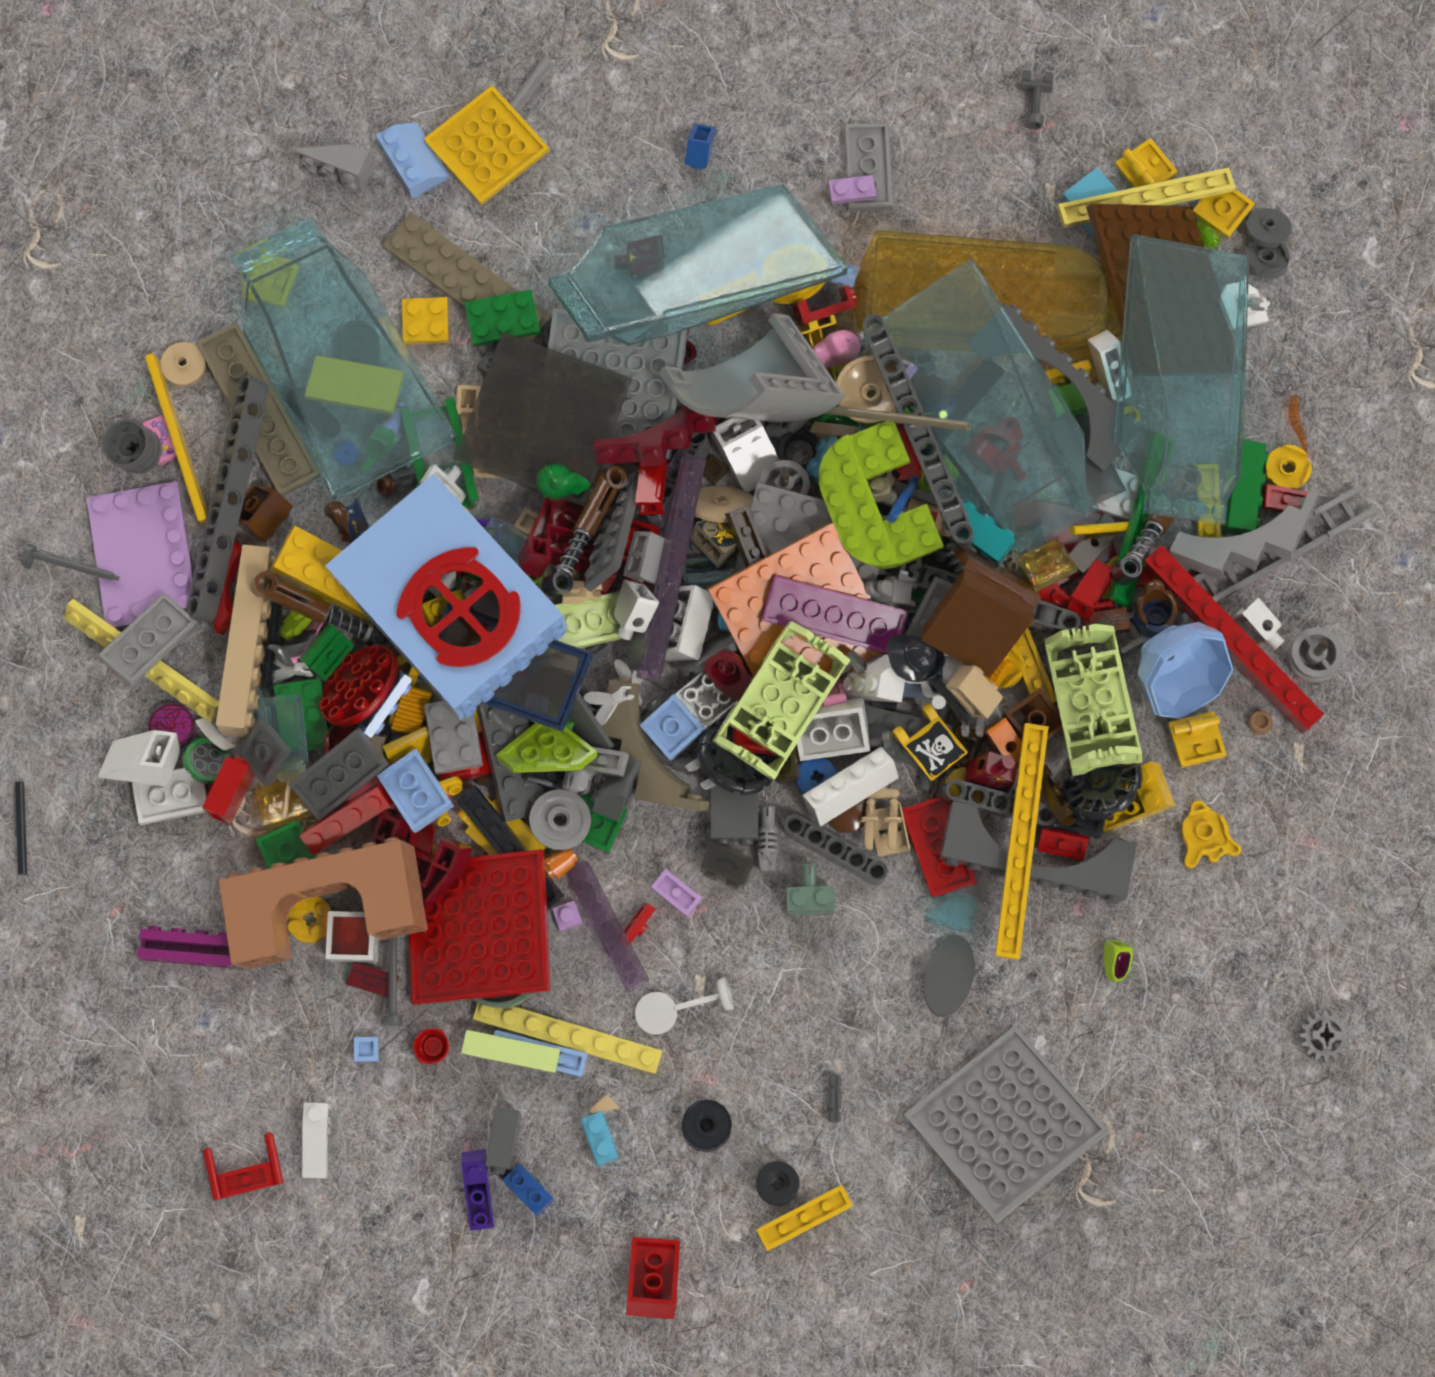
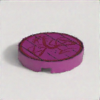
(173, 719)

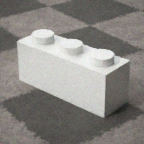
(1106, 358)

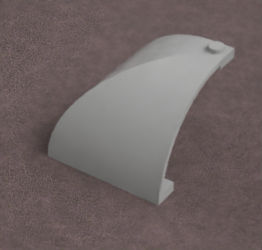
(768, 382)

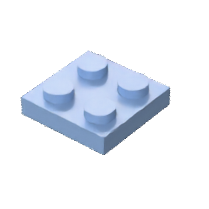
(672, 727)

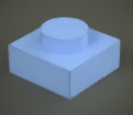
(366, 1049)

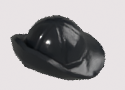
(914, 659)

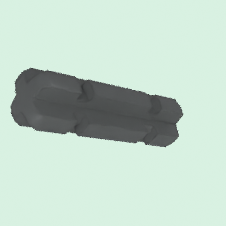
(834, 1098)

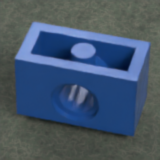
(528, 1190)

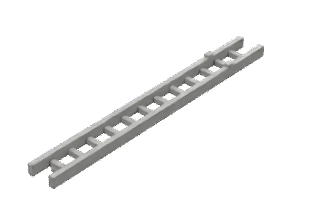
(1256, 575)

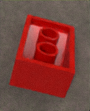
(653, 1278)

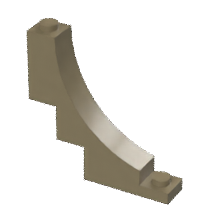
(654, 779)

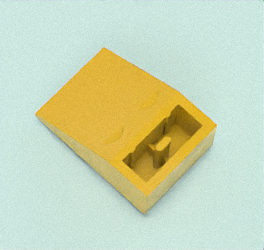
(1150, 800)

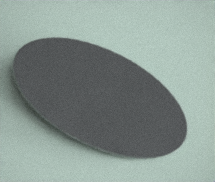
(949, 976)

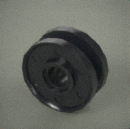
(710, 1111)

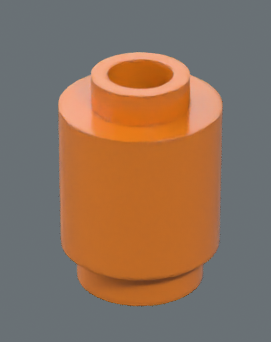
(560, 863)

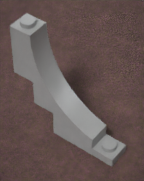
(1276, 537)

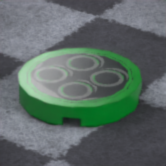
(204, 760)

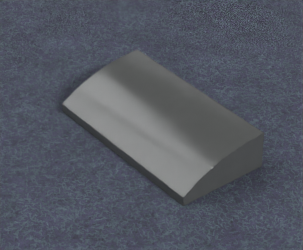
(1100, 483)
(587, 726)

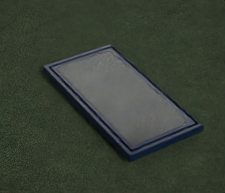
(542, 690)

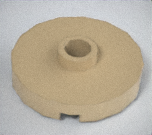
(189, 373)

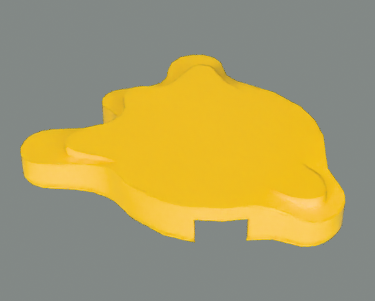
(1206, 835)

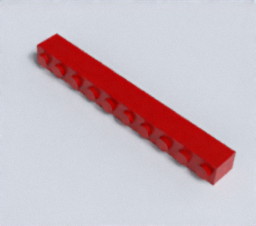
(1241, 647)

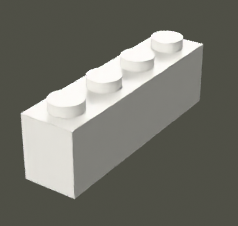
(850, 786)

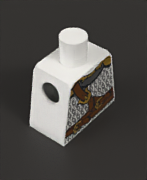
(1259, 623)

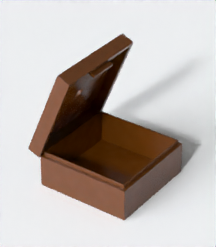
(981, 613)

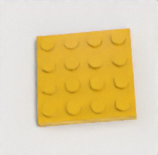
(486, 145)

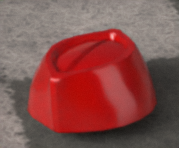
(431, 1046)

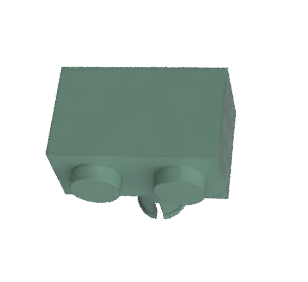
(810, 897)

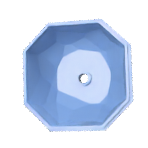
(1183, 669)

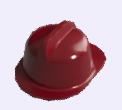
(728, 673)

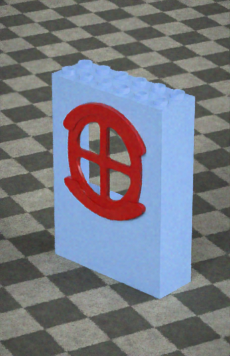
(411, 551)

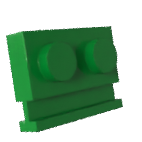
(327, 652)

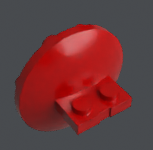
(359, 686)

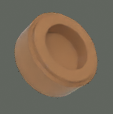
(1260, 722)

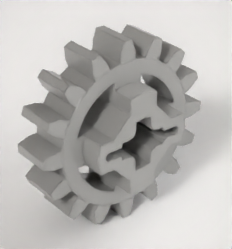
(1314, 1036)

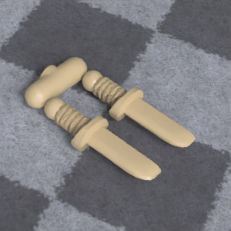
(892, 820)

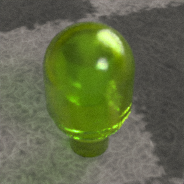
(1210, 236)

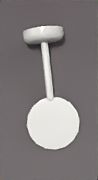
(658, 1013)

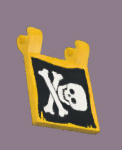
(933, 746)

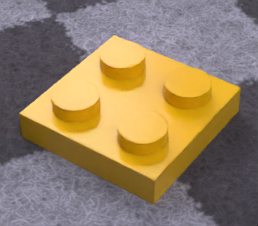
(1224, 211)
(425, 320)

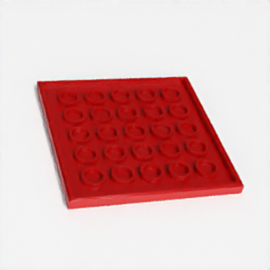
(485, 933)

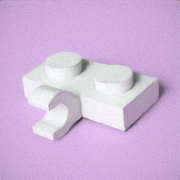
(448, 478)

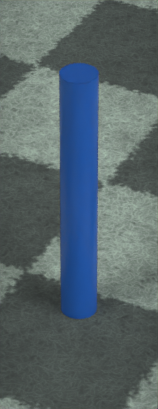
(903, 498)

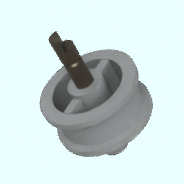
(786, 475)
(1315, 655)

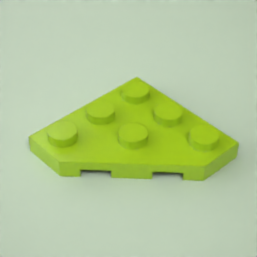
(546, 751)

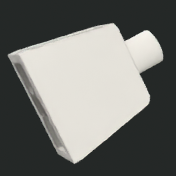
(634, 608)

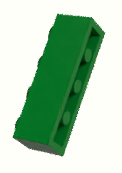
(1246, 497)

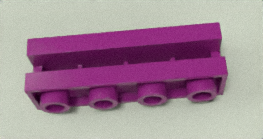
(184, 948)

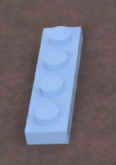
(570, 1061)

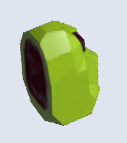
(1117, 960)

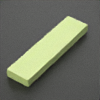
(511, 1051)

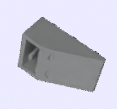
(337, 164)

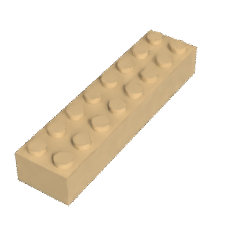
(245, 646)

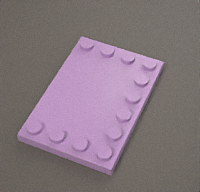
(146, 544)

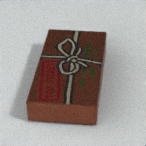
(1113, 617)

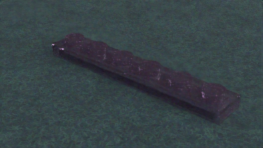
(607, 926)

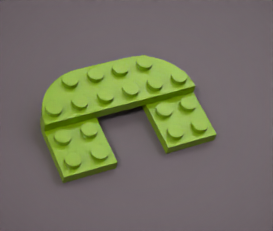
(854, 509)

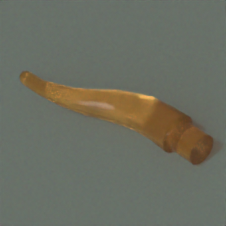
(1294, 417)

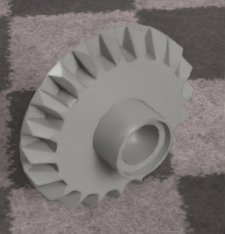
(561, 804)

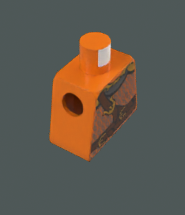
(1000, 734)

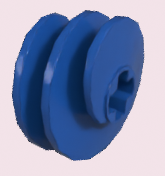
(809, 768)

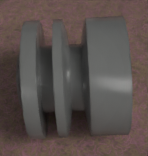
(121, 442)

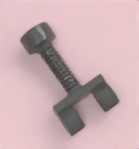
(1035, 120)

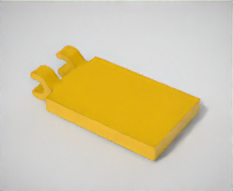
(521, 830)

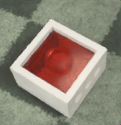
(348, 938)

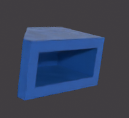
(700, 146)

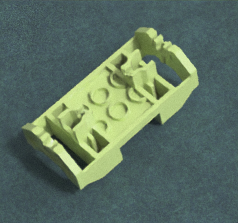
(781, 700)
(1093, 700)

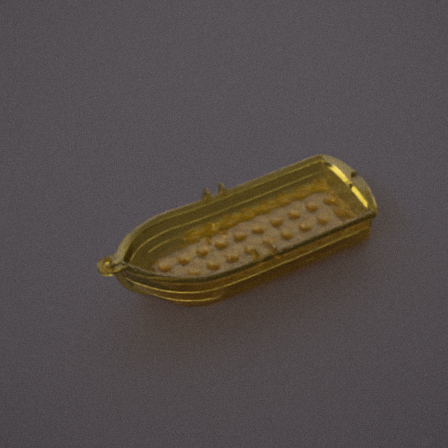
(1049, 283)

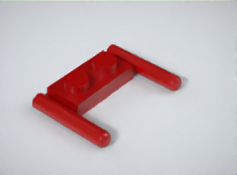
(244, 1179)

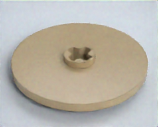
(719, 500)

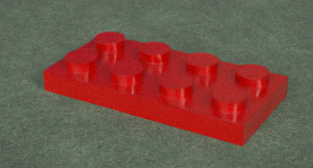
(926, 830)

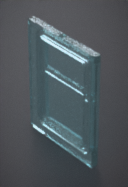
(287, 719)

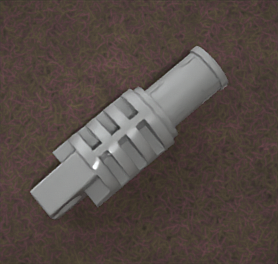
(767, 840)

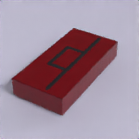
(369, 979)

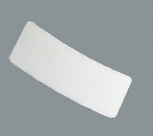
(212, 734)

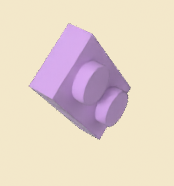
(852, 189)
(676, 893)

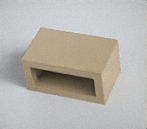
(974, 691)

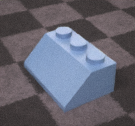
(411, 158)

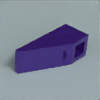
(477, 1189)

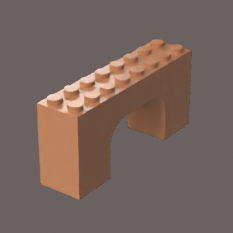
(260, 901)

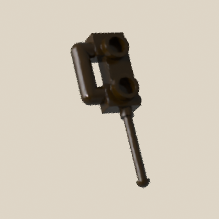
(973, 751)

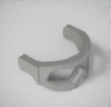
(903, 575)

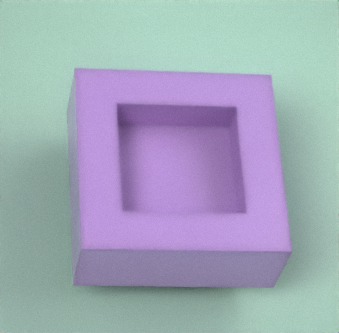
(567, 916)

